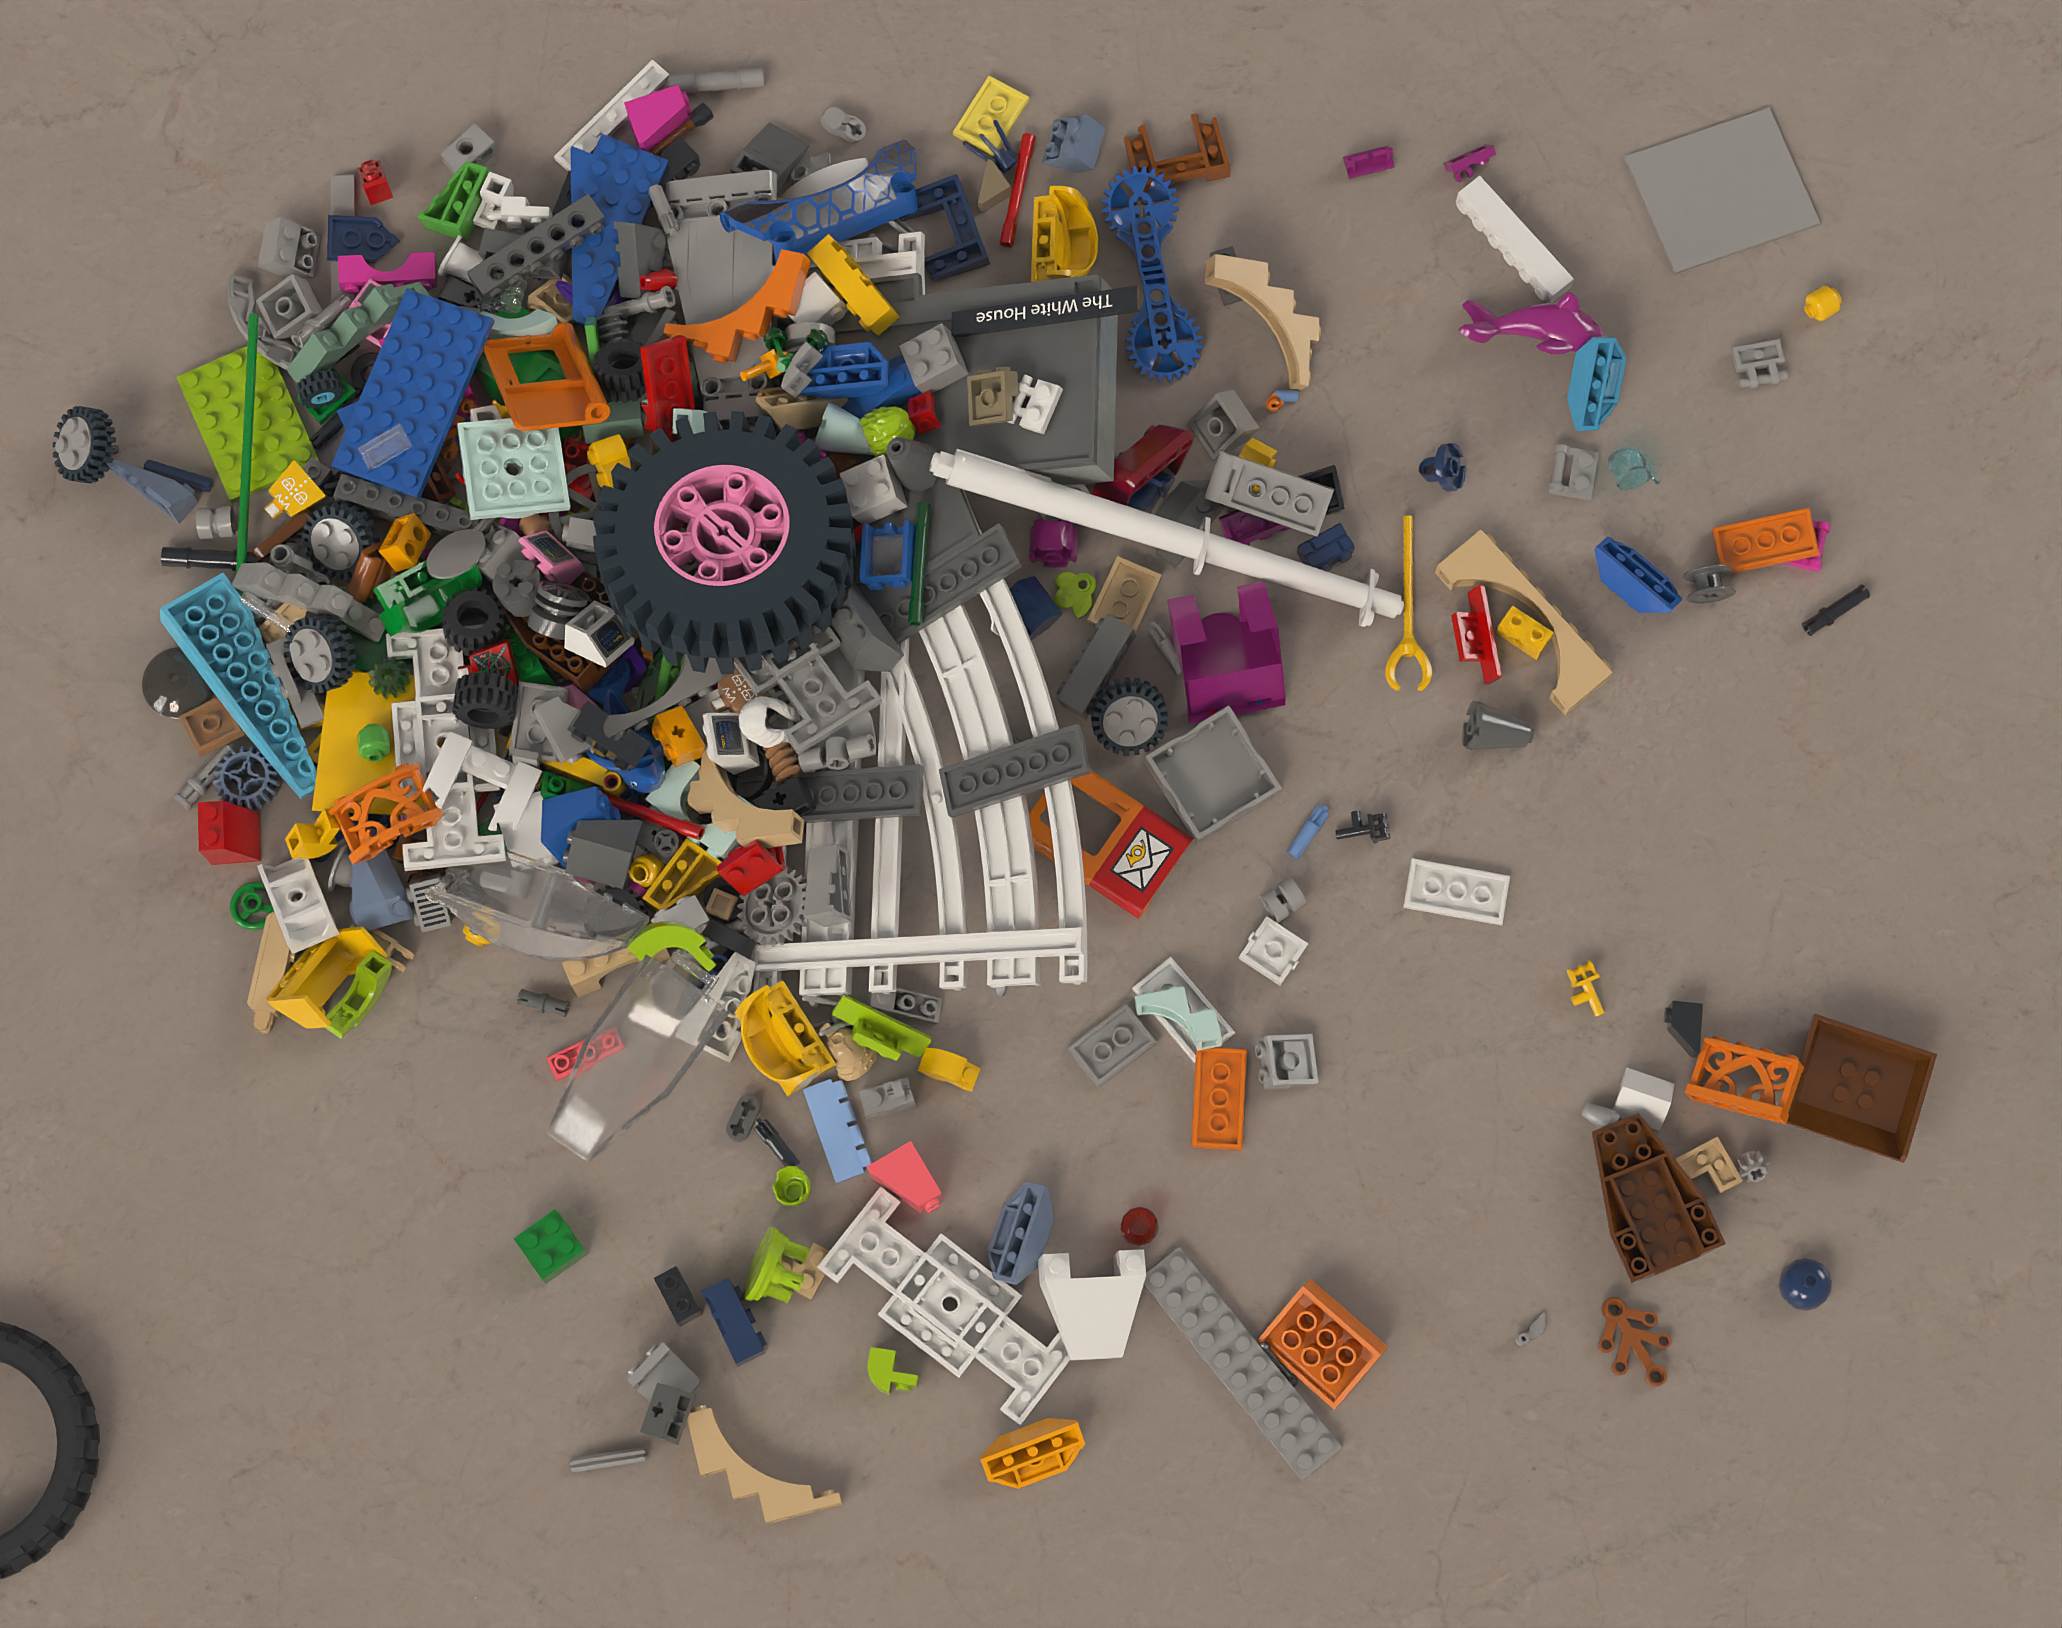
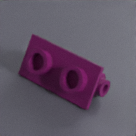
(1369, 161)

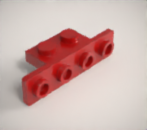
(1475, 635)

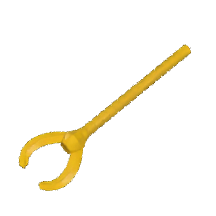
(1408, 646)

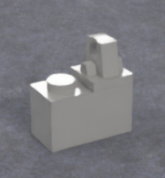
(887, 1099)

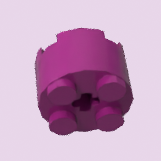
(1053, 543)

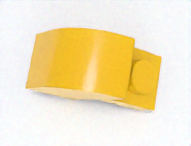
(315, 839)
(949, 1067)

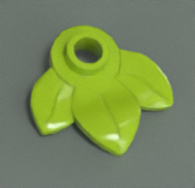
(1072, 595)

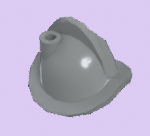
(339, 869)

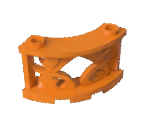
(366, 846)

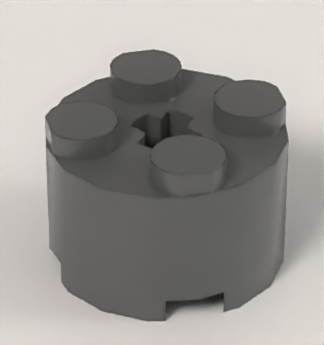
(517, 585)

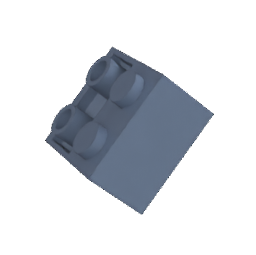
(1074, 144)

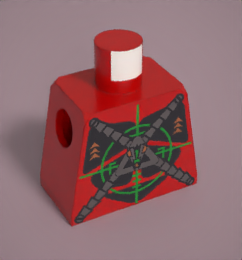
(492, 659)

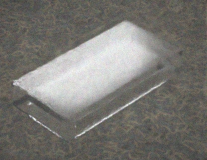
(385, 447)

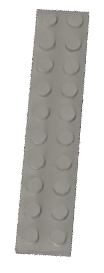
(1241, 1364)

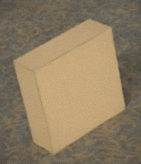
(721, 904)

